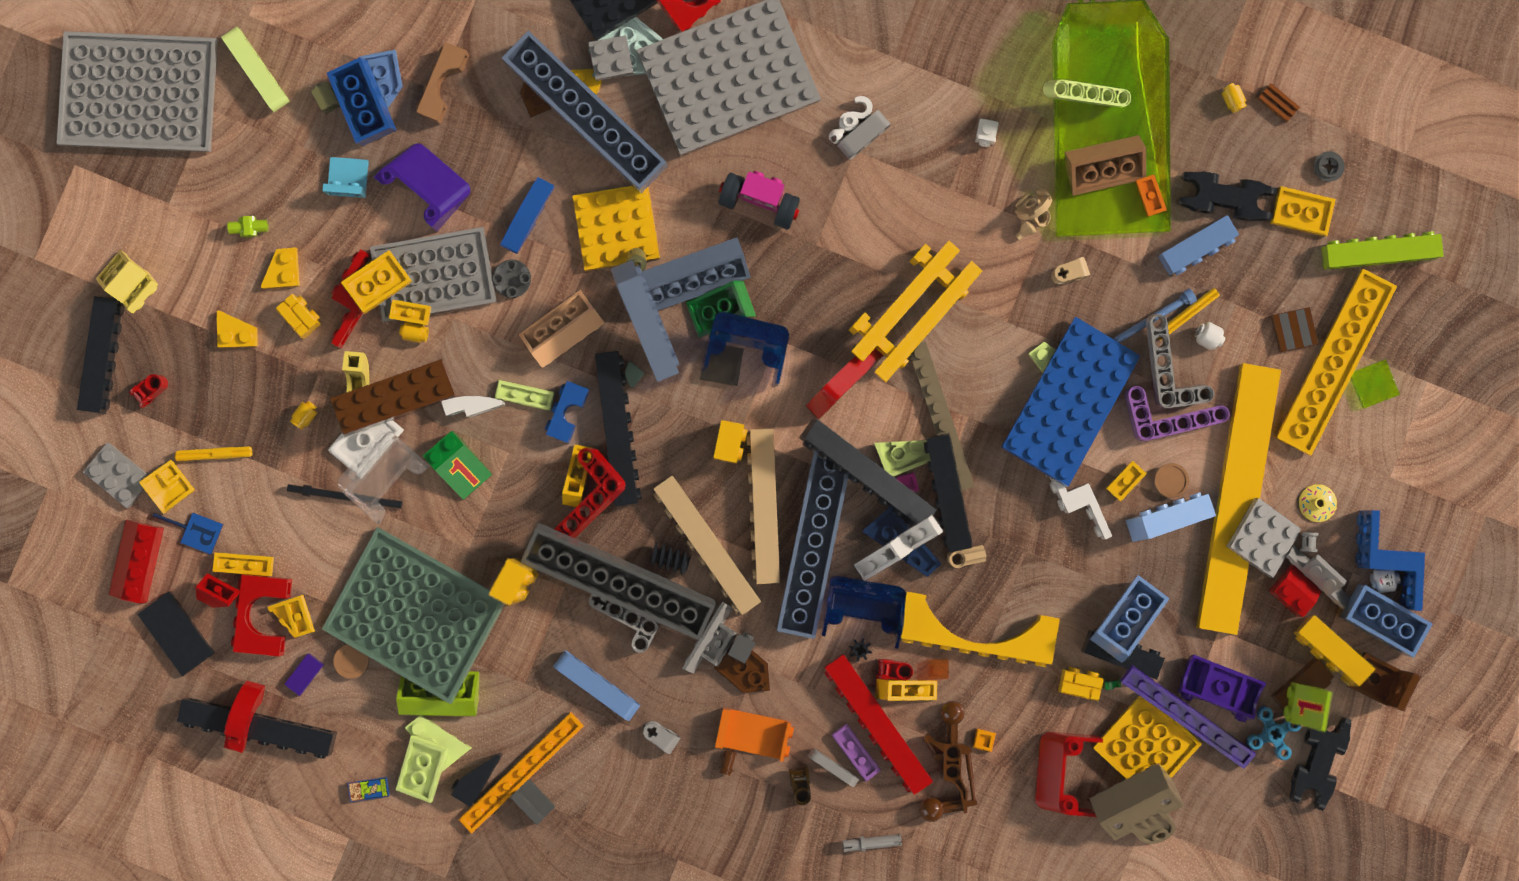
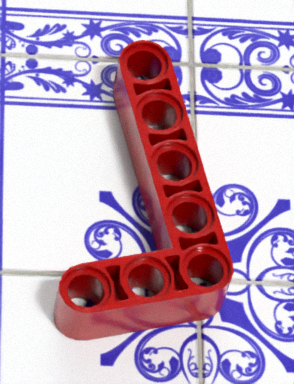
(842, 383)
(591, 501)

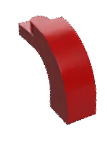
(241, 715)

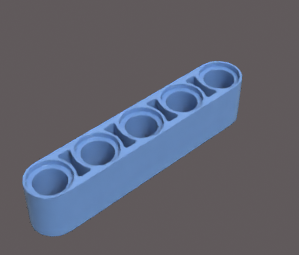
(596, 685)

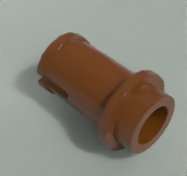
(727, 762)

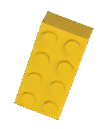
(513, 582)
(1334, 651)

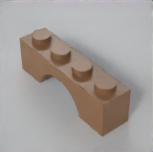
(450, 61)

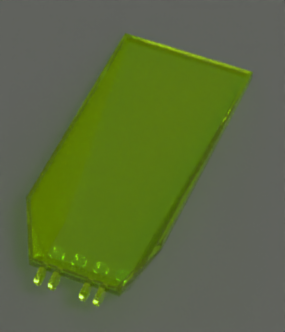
(1123, 49)

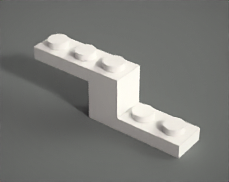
(1079, 498)
(898, 548)

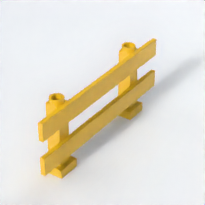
(933, 269)

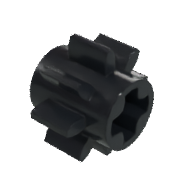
(863, 654)

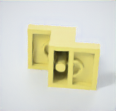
(127, 282)

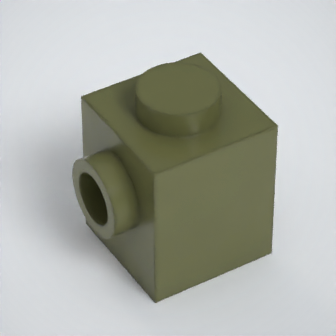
(325, 97)

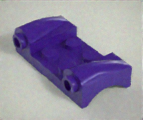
(1221, 687)

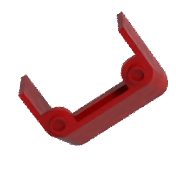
(1051, 769)

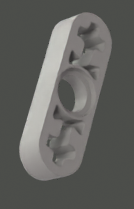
(833, 767)

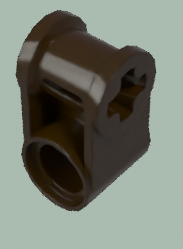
(800, 784)

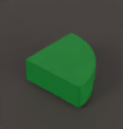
(1111, 684)

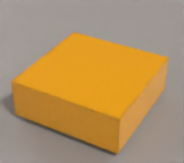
(984, 740)

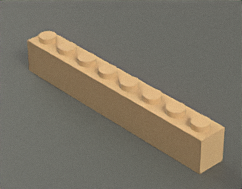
(765, 506)
(707, 545)

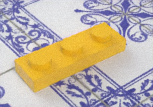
(243, 564)

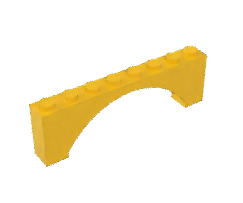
(1033, 644)

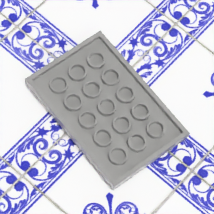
(445, 271)

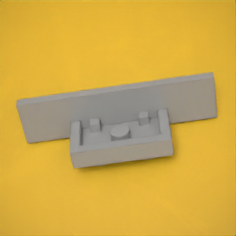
(1321, 574)
(714, 640)

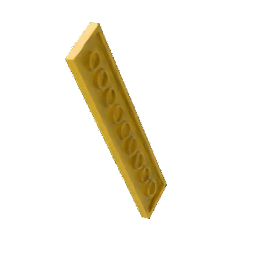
(1336, 362)

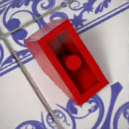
(215, 592)

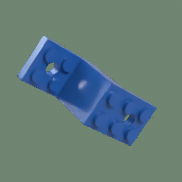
(1409, 562)

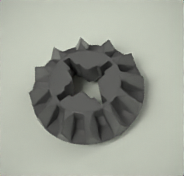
(1335, 160)

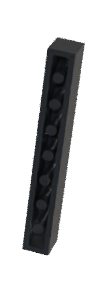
(617, 424)
(865, 472)
(262, 728)

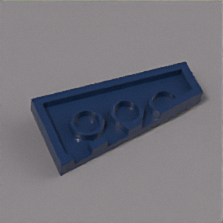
(888, 527)

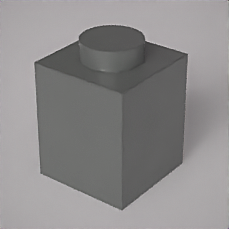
(742, 647)

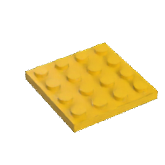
(613, 224)
(1145, 738)

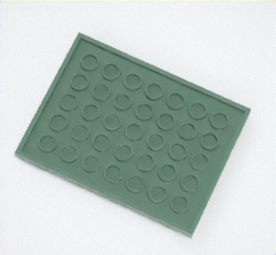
(414, 615)

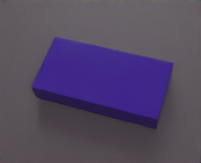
(304, 674)

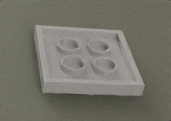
(1263, 537)

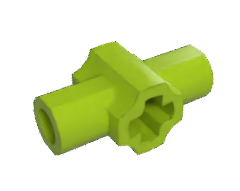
(247, 226)

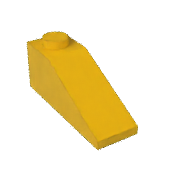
(576, 479)
(906, 689)

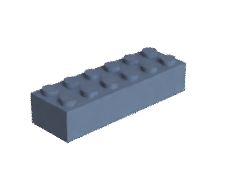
(696, 273)
(646, 320)

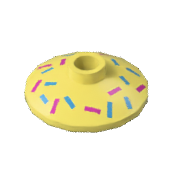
(1308, 503)

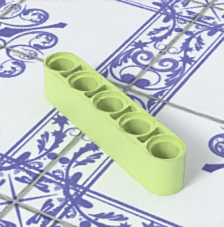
(255, 69)
(1087, 93)

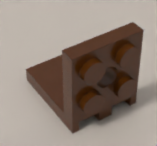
(1393, 685)

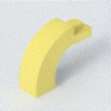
(356, 370)

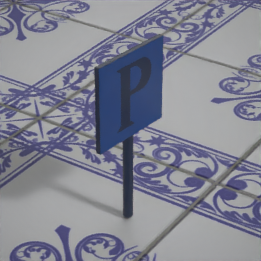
(199, 533)

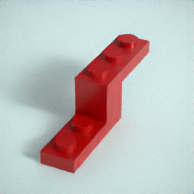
(342, 296)

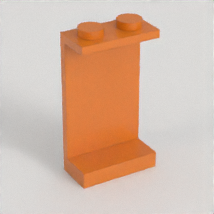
(754, 734)

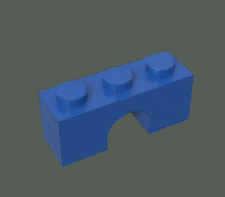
(571, 395)

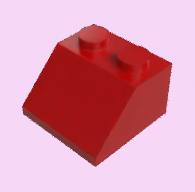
(1295, 591)

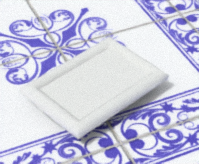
(350, 447)

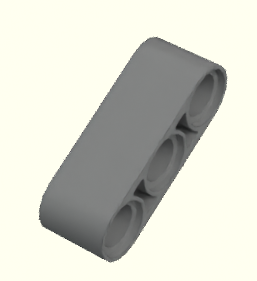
(864, 135)

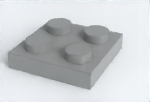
(611, 58)

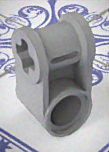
(663, 739)

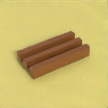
(1283, 97)

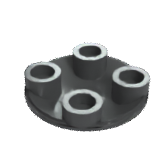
(511, 278)

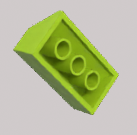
(417, 701)

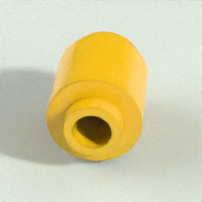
(1234, 98)
(414, 332)
(304, 415)

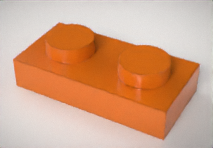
(1150, 195)

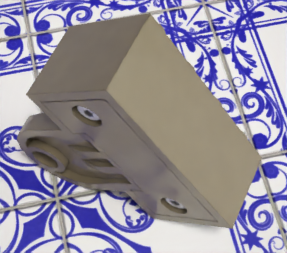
(1139, 806)

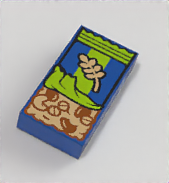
(368, 789)

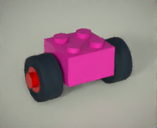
(760, 192)

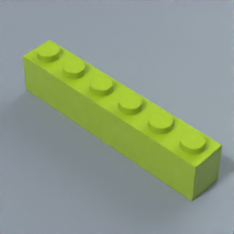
(1384, 251)

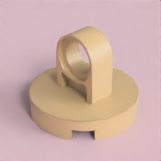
(1034, 205)

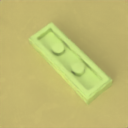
(524, 395)

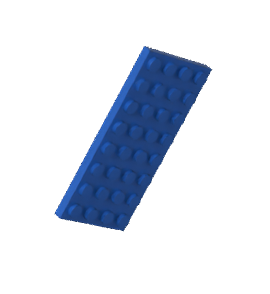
(1070, 401)

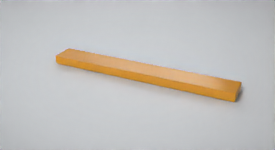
(521, 772)

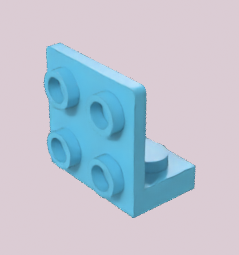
(347, 177)

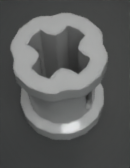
(1309, 542)

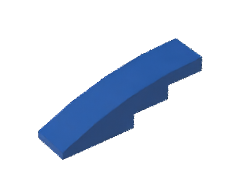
(527, 215)

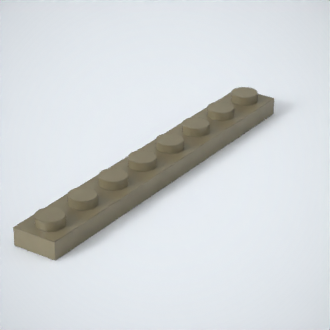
(938, 408)

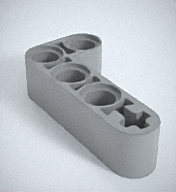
(622, 617)

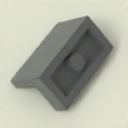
(533, 801)

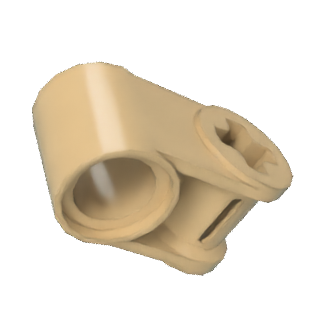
(1073, 271)

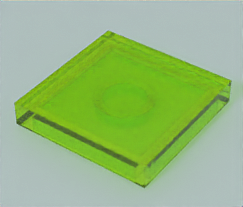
(1374, 384)

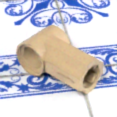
(967, 556)

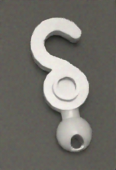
(849, 120)

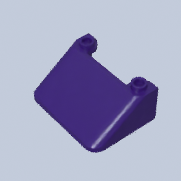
(429, 180)

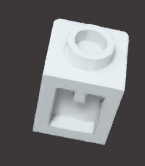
(986, 132)

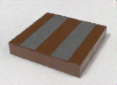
(1294, 329)

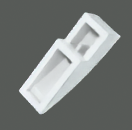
(471, 405)

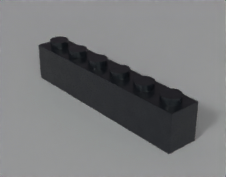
(100, 355)
(949, 492)

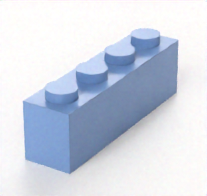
(1198, 245)

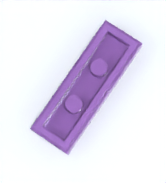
(856, 752)

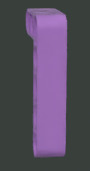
(1172, 422)

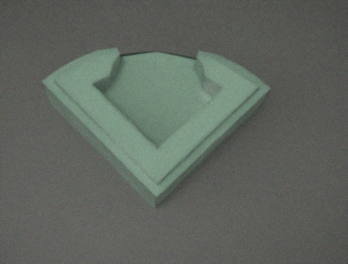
(633, 374)

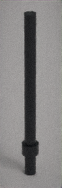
(307, 490)

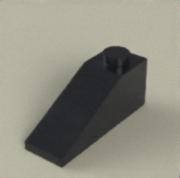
(471, 784)

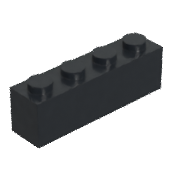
(1147, 662)

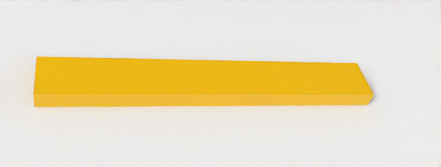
(1239, 485)

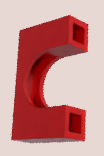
(683, 13)
(246, 637)

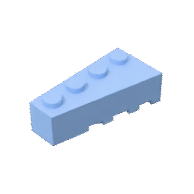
(1170, 518)

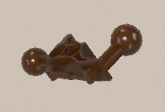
(931, 808)

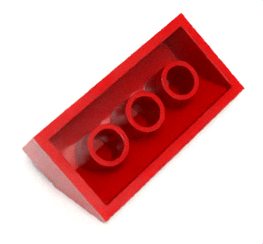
(136, 561)

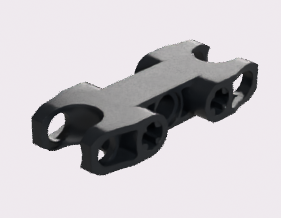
(1241, 198)
(1319, 763)

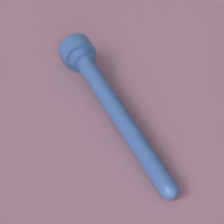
(1187, 297)

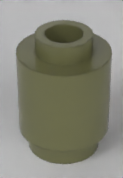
(638, 257)

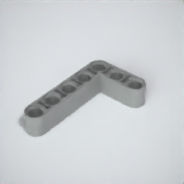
(1167, 369)

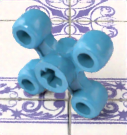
(1266, 735)

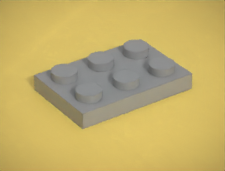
(116, 475)

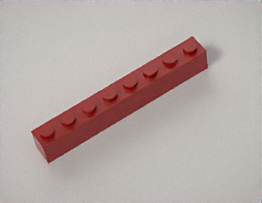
(881, 728)

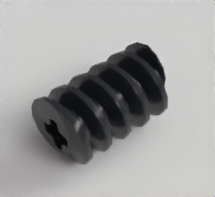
(670, 559)

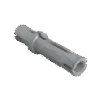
(872, 843)

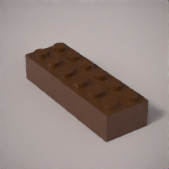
(392, 398)

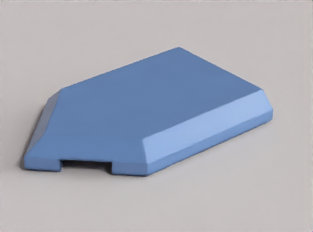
(387, 73)

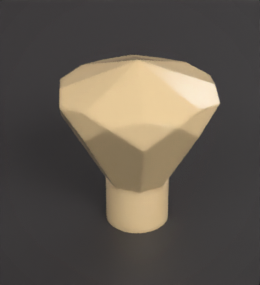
(1026, 229)

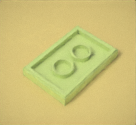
(421, 769)

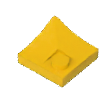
(167, 486)

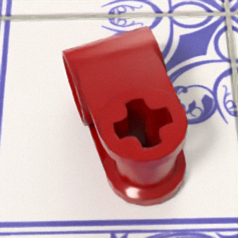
(145, 390)
(892, 670)

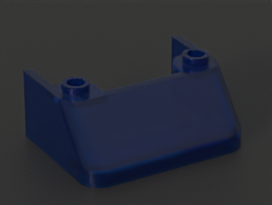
(749, 333)
(866, 601)

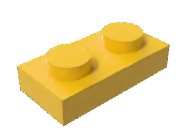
(410, 312)
(1126, 481)

